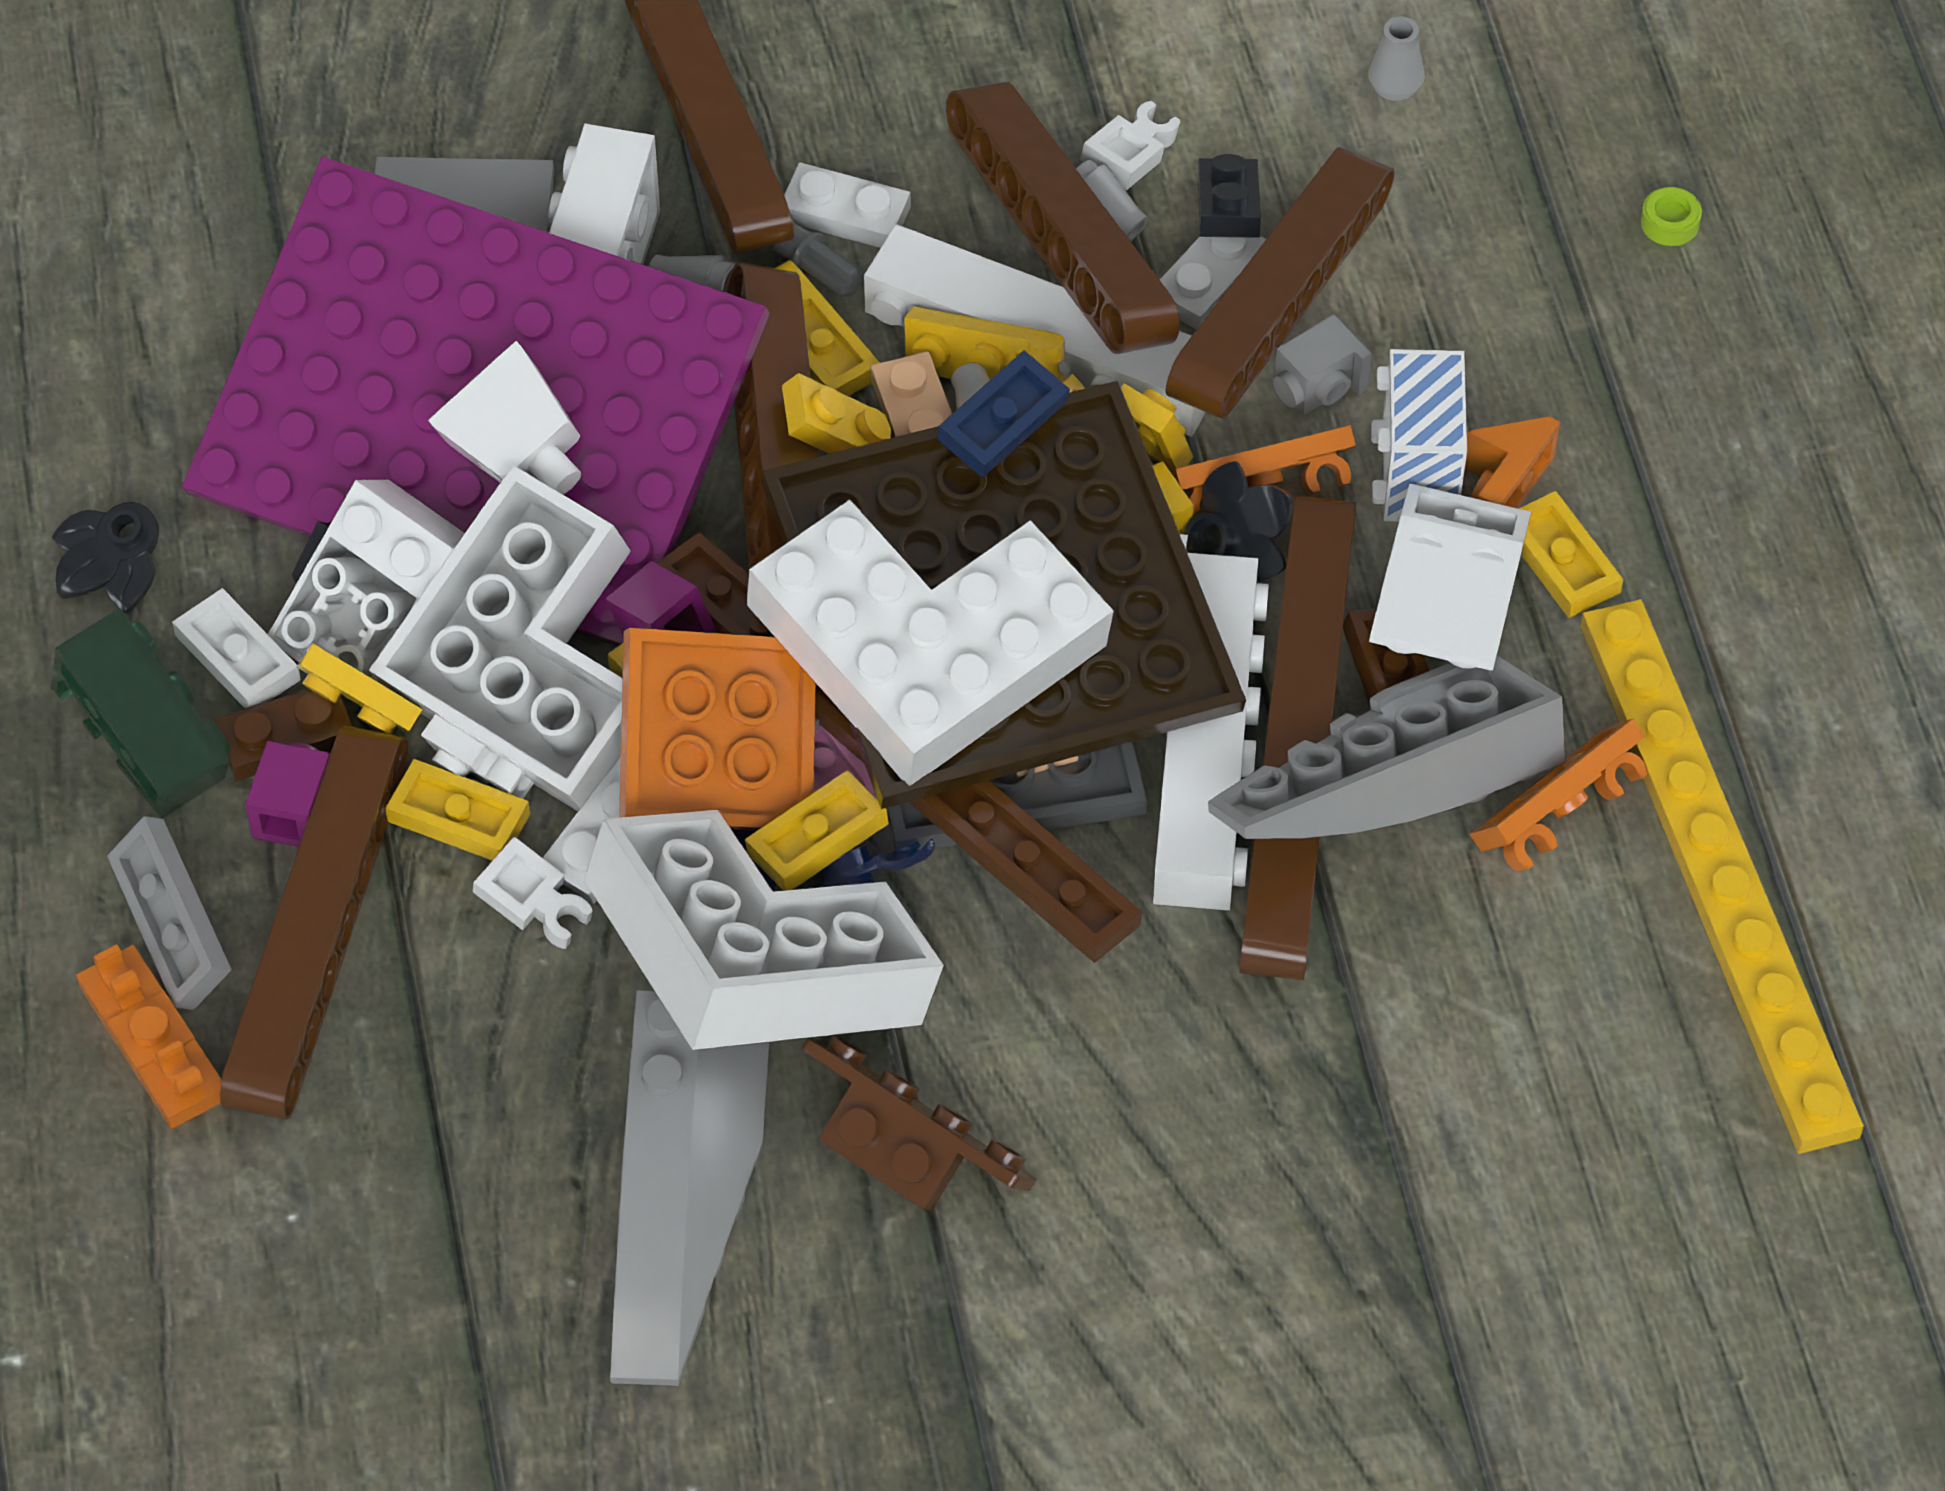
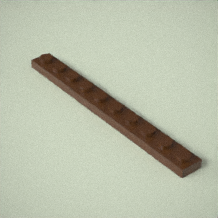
(974, 816)

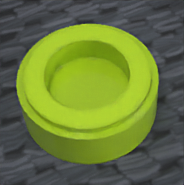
(1671, 216)

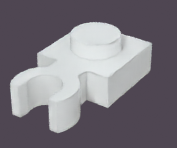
(1131, 148)
(464, 755)
(526, 887)

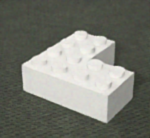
(494, 636)
(919, 663)
(748, 959)

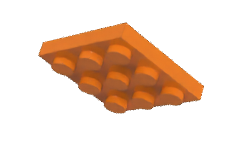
(714, 726)

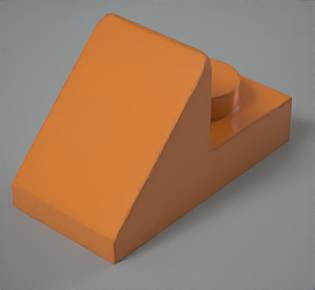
(1510, 458)

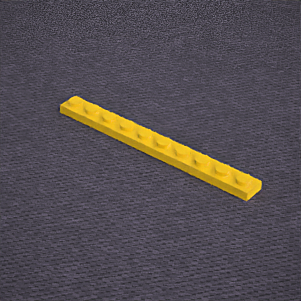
(1723, 880)

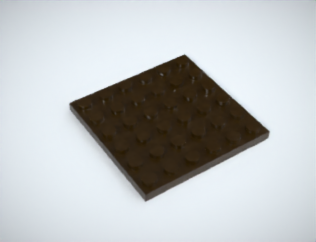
(1103, 509)

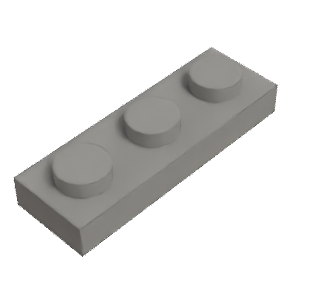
(169, 913)

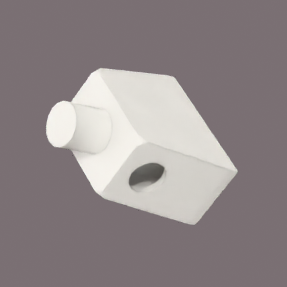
(511, 420)

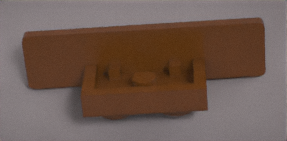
(901, 1138)

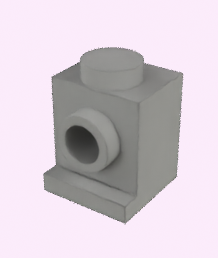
(1321, 366)

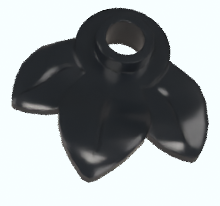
(1245, 517)
(103, 559)

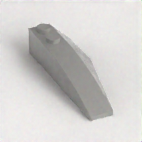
(1410, 756)
(683, 1182)

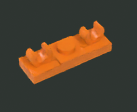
(1266, 463)
(1561, 793)
(151, 1034)

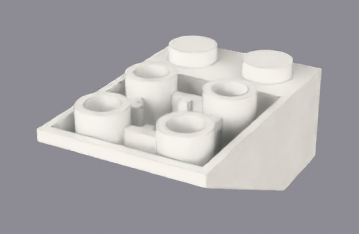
(365, 575)
(1450, 577)

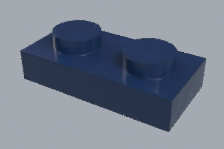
(1003, 413)

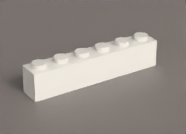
(945, 278)
(1194, 848)

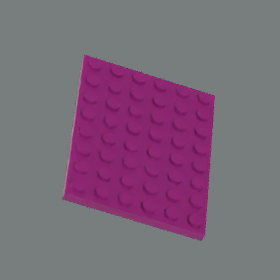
(405, 300)

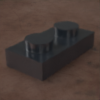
(1229, 197)

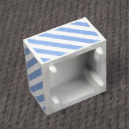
(1420, 425)

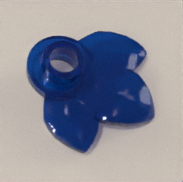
(857, 865)

